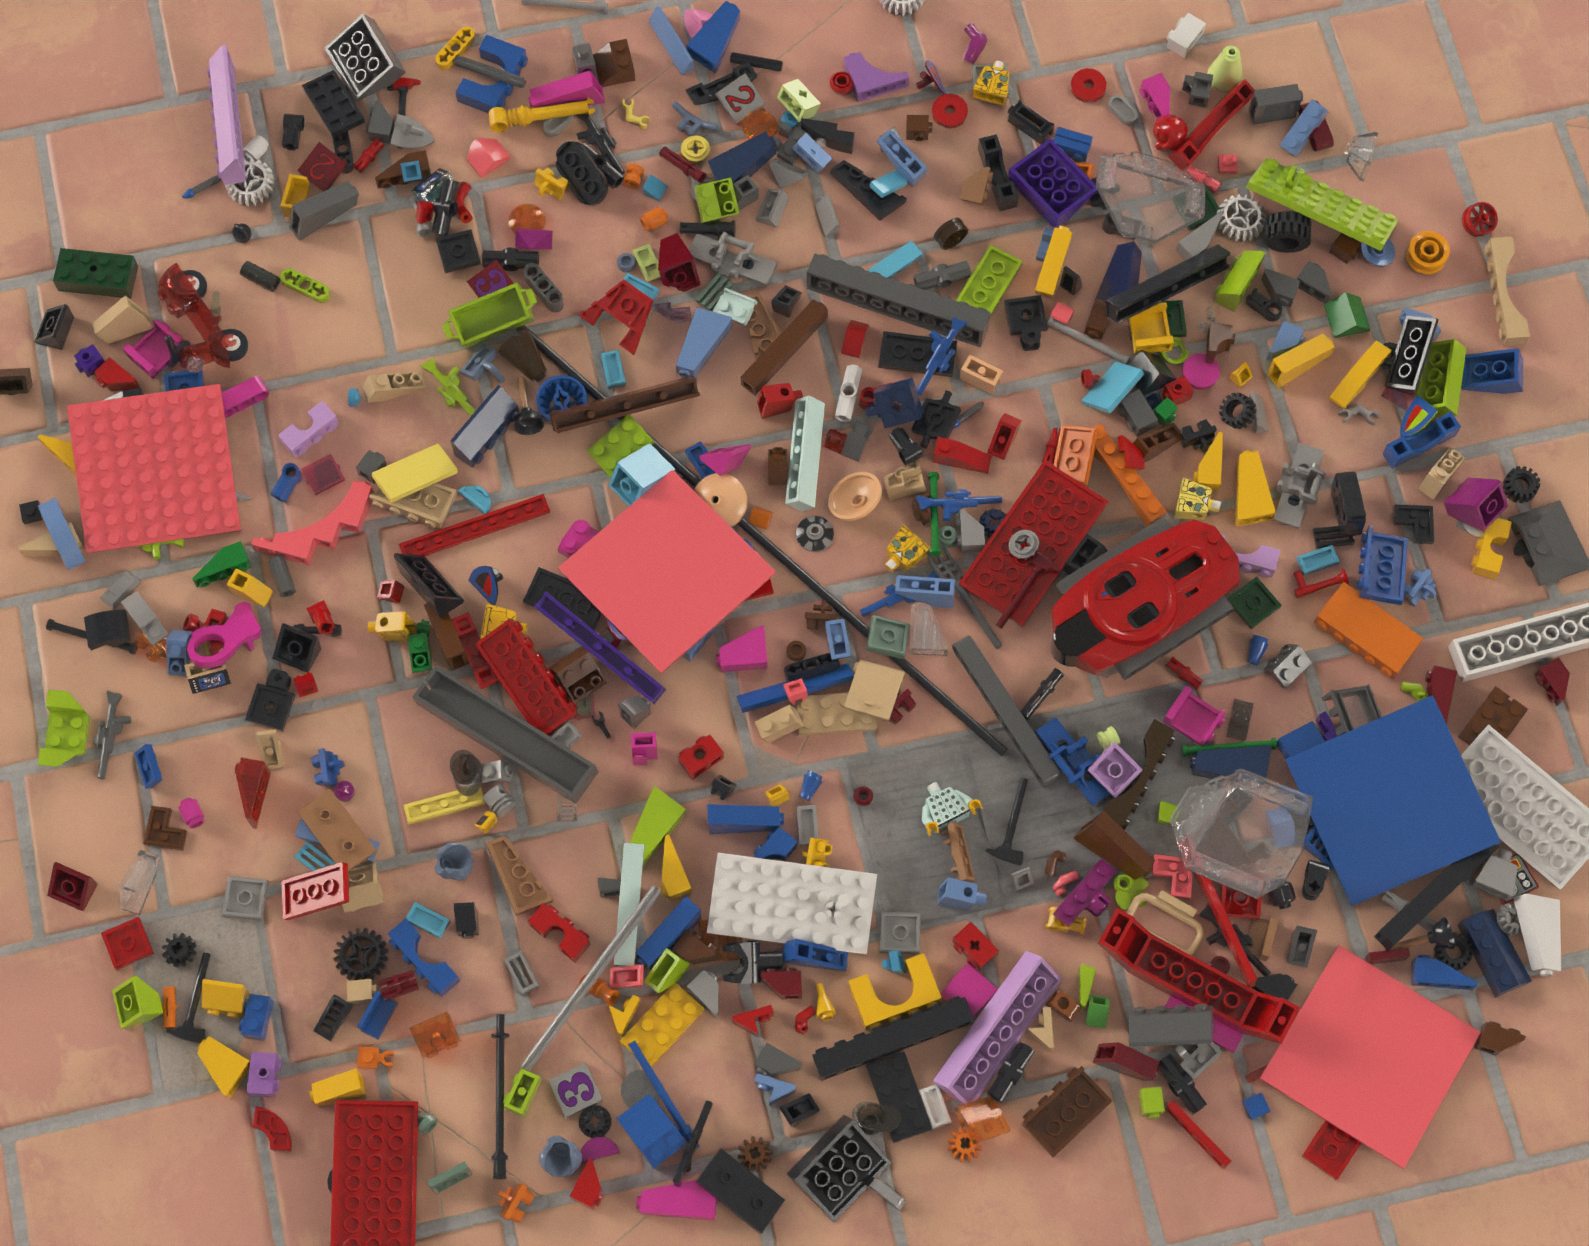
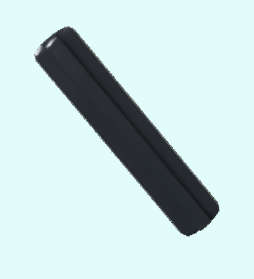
(756, 61)

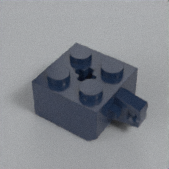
(891, 412)

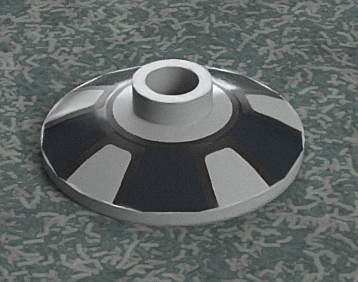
(811, 541)

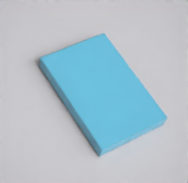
(1112, 387)

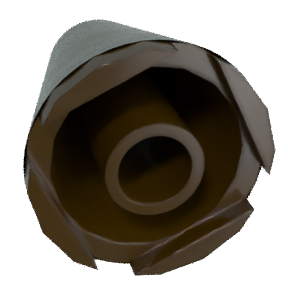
(524, 355)

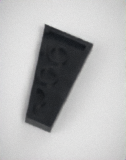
(858, 186)

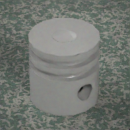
(499, 800)

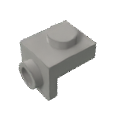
(497, 772)

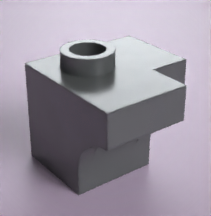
(1198, 88)

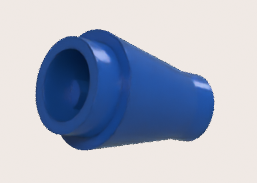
(1257, 647)
(810, 785)

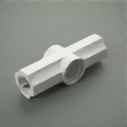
(847, 402)

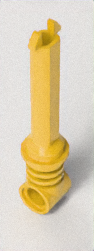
(501, 119)

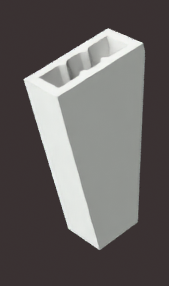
(1541, 932)

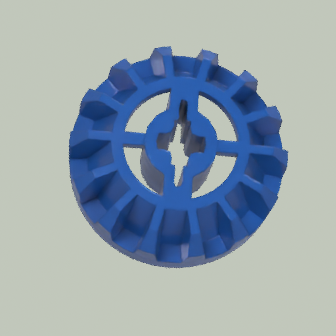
(558, 387)

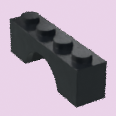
(1002, 187)

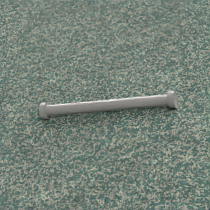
(569, 4)
(1087, 340)

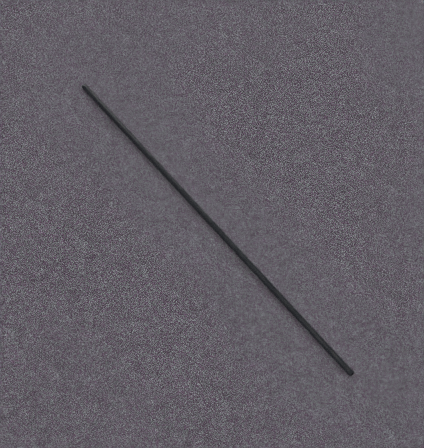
(788, 563)

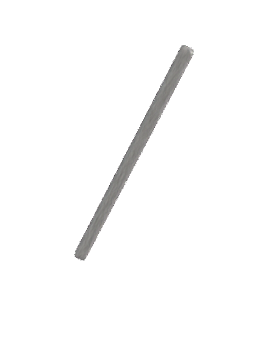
(590, 978)

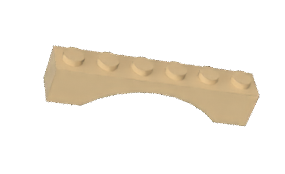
(1512, 324)

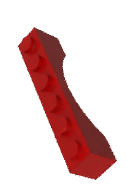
(1226, 108)

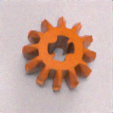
(956, 1146)

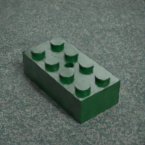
(95, 273)

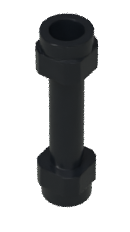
(337, 630)

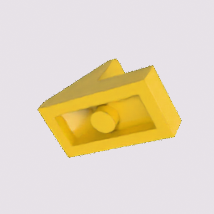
(623, 1019)

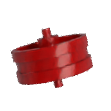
(1480, 219)

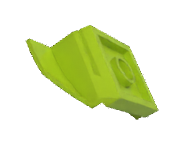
(65, 731)

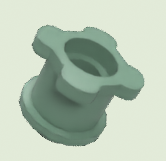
(947, 541)

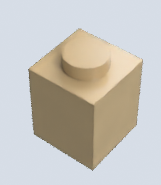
(361, 991)

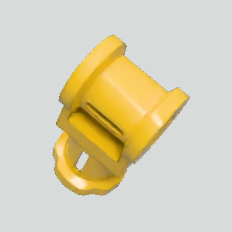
(1077, 925)

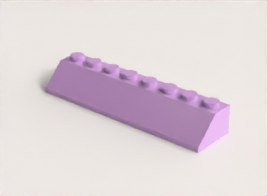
(226, 117)
(998, 1029)

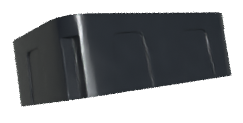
(1348, 504)

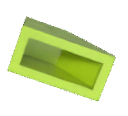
(666, 971)

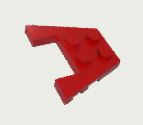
(627, 306)

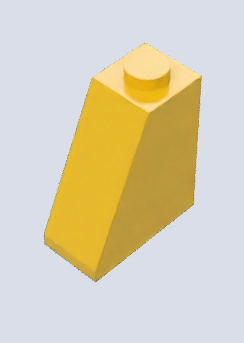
(223, 1065)
(338, 1087)

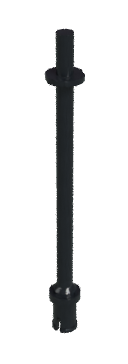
(499, 1157)

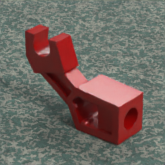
(220, 618)

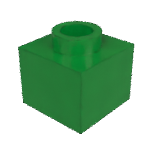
(1166, 412)

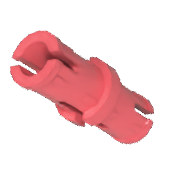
(1204, 178)

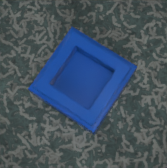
(1256, 1106)

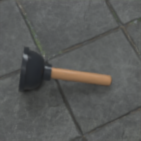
(528, 421)
(1440, 934)

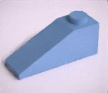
(902, 158)
(932, 591)

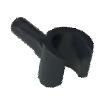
(600, 723)

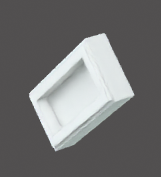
(935, 1106)

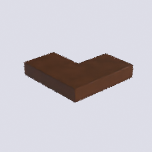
(158, 831)

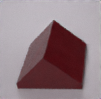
(71, 886)

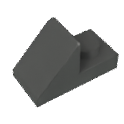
(857, 440)
(1301, 946)

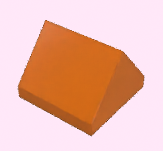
(760, 517)

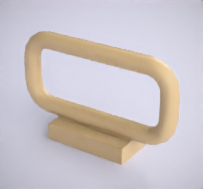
(1175, 908)

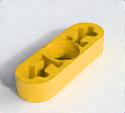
(456, 40)

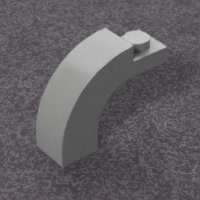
(144, 618)

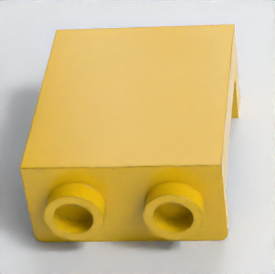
(1151, 330)

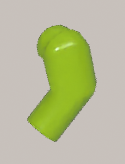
(1415, 689)

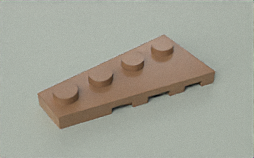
(516, 877)

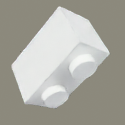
(1185, 35)

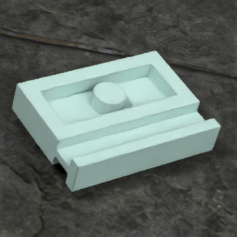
(736, 306)

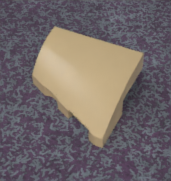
(905, 481)

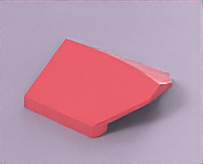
(486, 155)

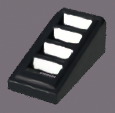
(1070, 281)
(326, 1014)

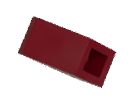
(1554, 679)
(785, 983)

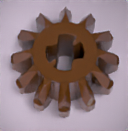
(747, 1156)

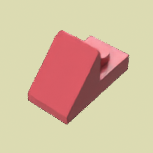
(626, 977)

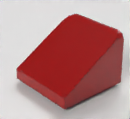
(391, 591)

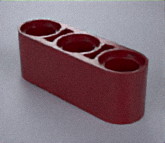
(1321, 136)

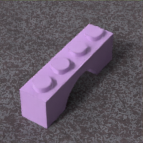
(1261, 561)

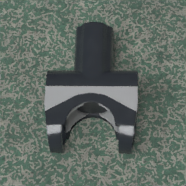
(751, 961)

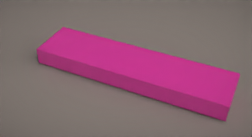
(1223, 1035)

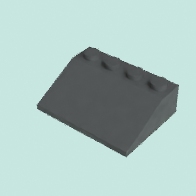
(364, 58)

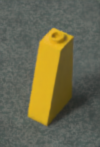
(1054, 262)
(1299, 360)
(1252, 492)

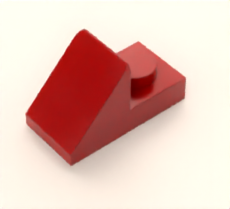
(747, 1019)

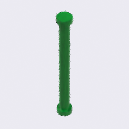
(934, 551)
(1194, 749)

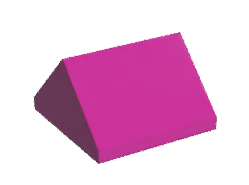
(725, 459)

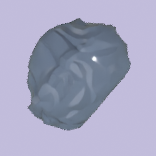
(454, 862)
(560, 1157)

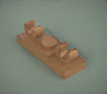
(959, 852)

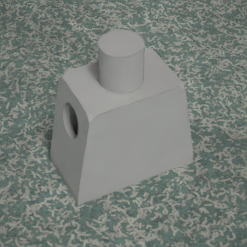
(1497, 876)

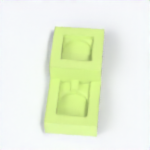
(647, 262)

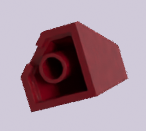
(677, 264)

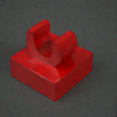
(305, 684)

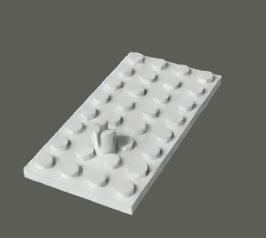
(1529, 807)
(791, 902)

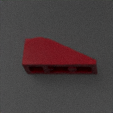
(1441, 686)

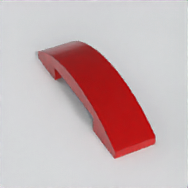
(469, 636)

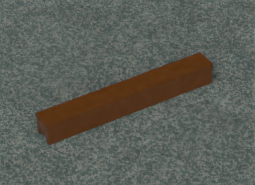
(624, 404)

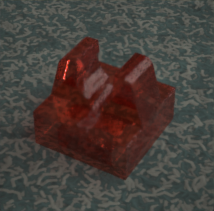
(835, 440)

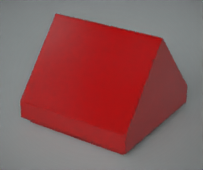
(424, 211)

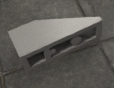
(1199, 239)

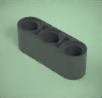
(540, 280)

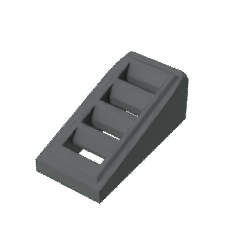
(609, 887)

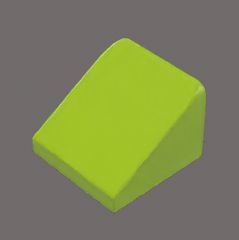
(1165, 811)

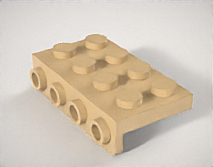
(426, 505)

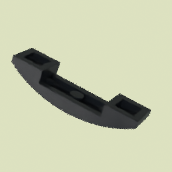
(705, 94)

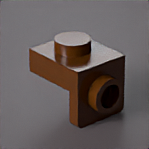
(923, 516)

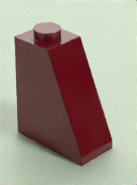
(1126, 1061)

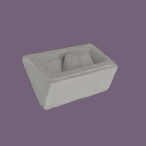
(772, 207)
(827, 216)
(1259, 423)

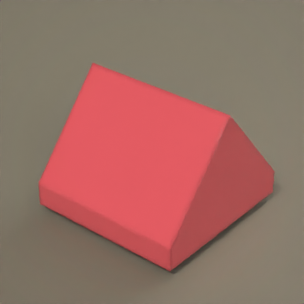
(1062, 313)

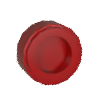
(1087, 378)
(191, 622)

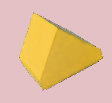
(1241, 375)
(777, 795)

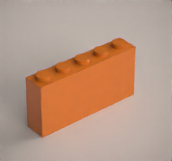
(1368, 630)

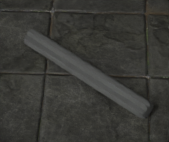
(489, 71)

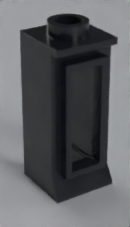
(1026, 126)

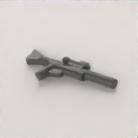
(106, 736)

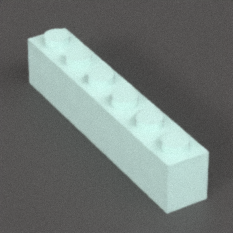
(805, 453)

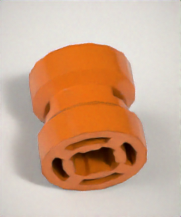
(633, 176)

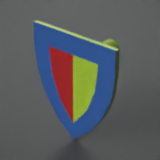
(1417, 417)

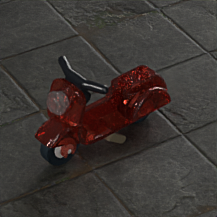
(184, 296)

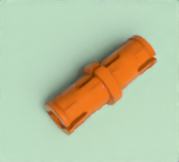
(169, 1007)

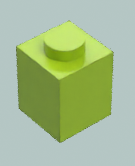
(1151, 1102)

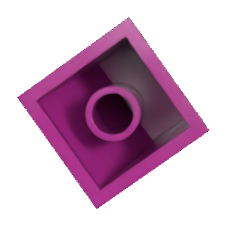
(1477, 502)

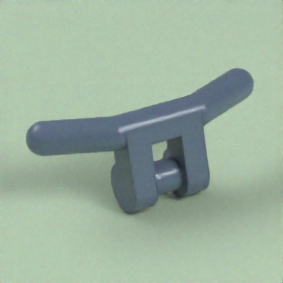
(689, 118)

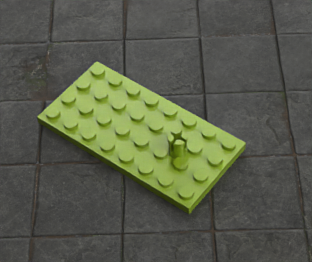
(1322, 203)

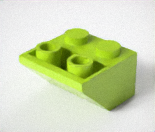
(716, 200)

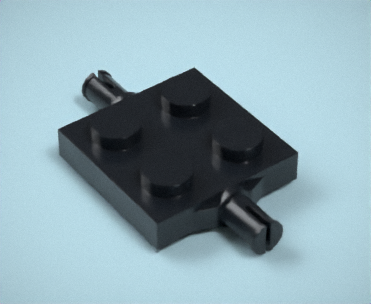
(937, 419)

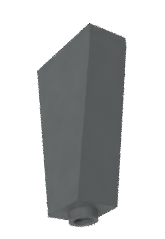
(321, 209)

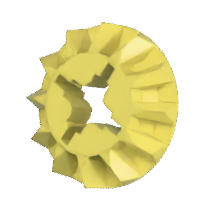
(688, 146)

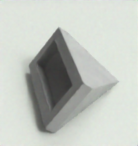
(786, 173)

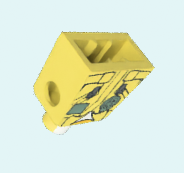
(1194, 501)

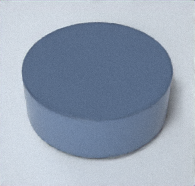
(626, 262)

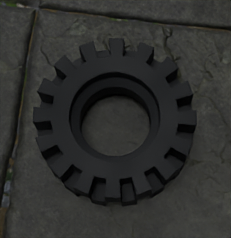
(1229, 406)
(1513, 491)
(1465, 957)

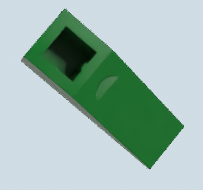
(223, 565)

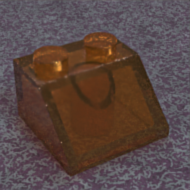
(435, 1035)

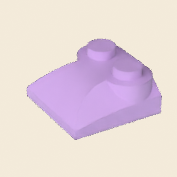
(1114, 769)

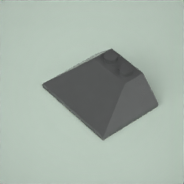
(1550, 542)

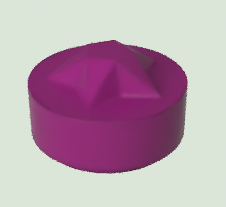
(344, 791)

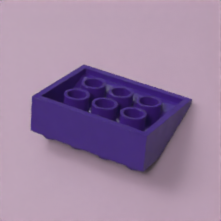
(1052, 183)

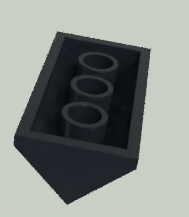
(1411, 354)
(428, 583)

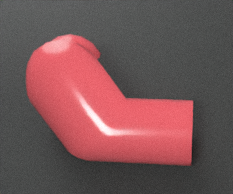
(1067, 878)

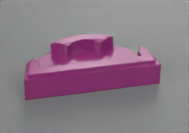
(598, 1148)

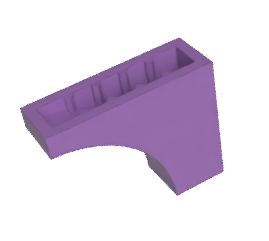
(870, 81)

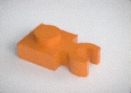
(371, 1057)

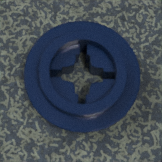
(986, 521)

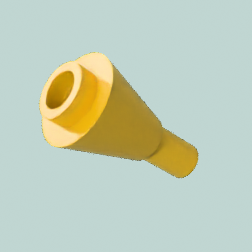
(825, 1009)

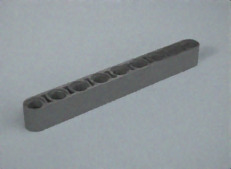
(1006, 711)

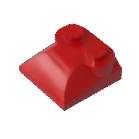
(1239, 904)

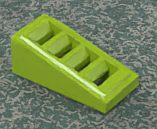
(1086, 978)

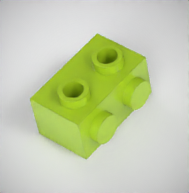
(522, 1093)

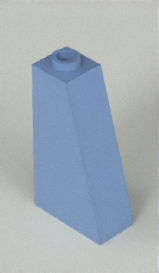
(702, 339)

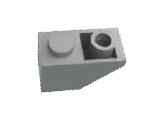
(971, 533)

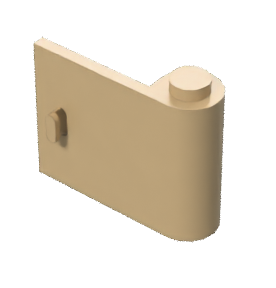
(874, 689)

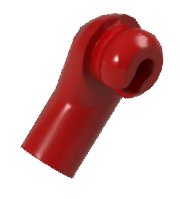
(801, 1019)

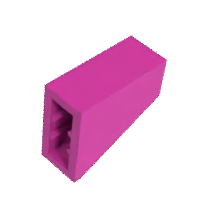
(744, 652)

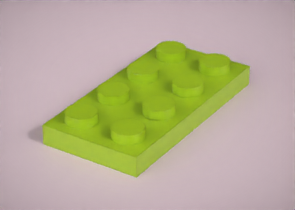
(990, 279)

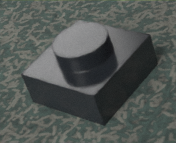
(30, 512)

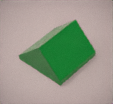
(1346, 315)

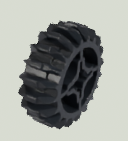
(368, 951)

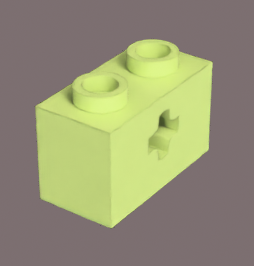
(798, 100)

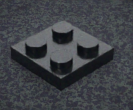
(458, 251)

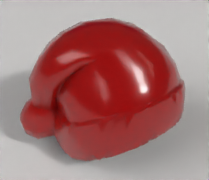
(1169, 132)

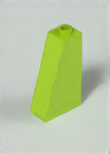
(657, 820)

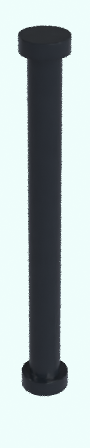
(51, 624)

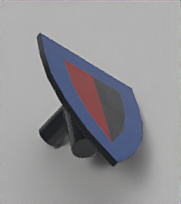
(485, 581)

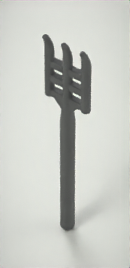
(962, 592)

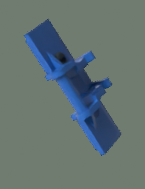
(1077, 756)

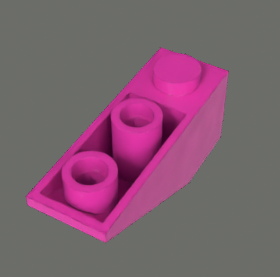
(1157, 94)

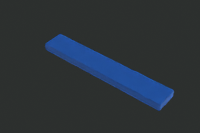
(776, 693)

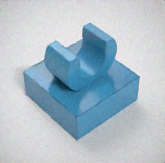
(895, 963)

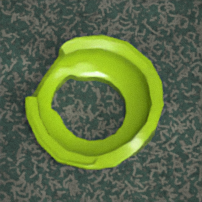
(1177, 342)

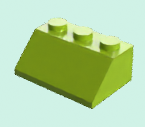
(1239, 279)

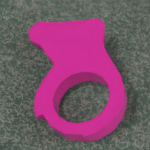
(238, 630)

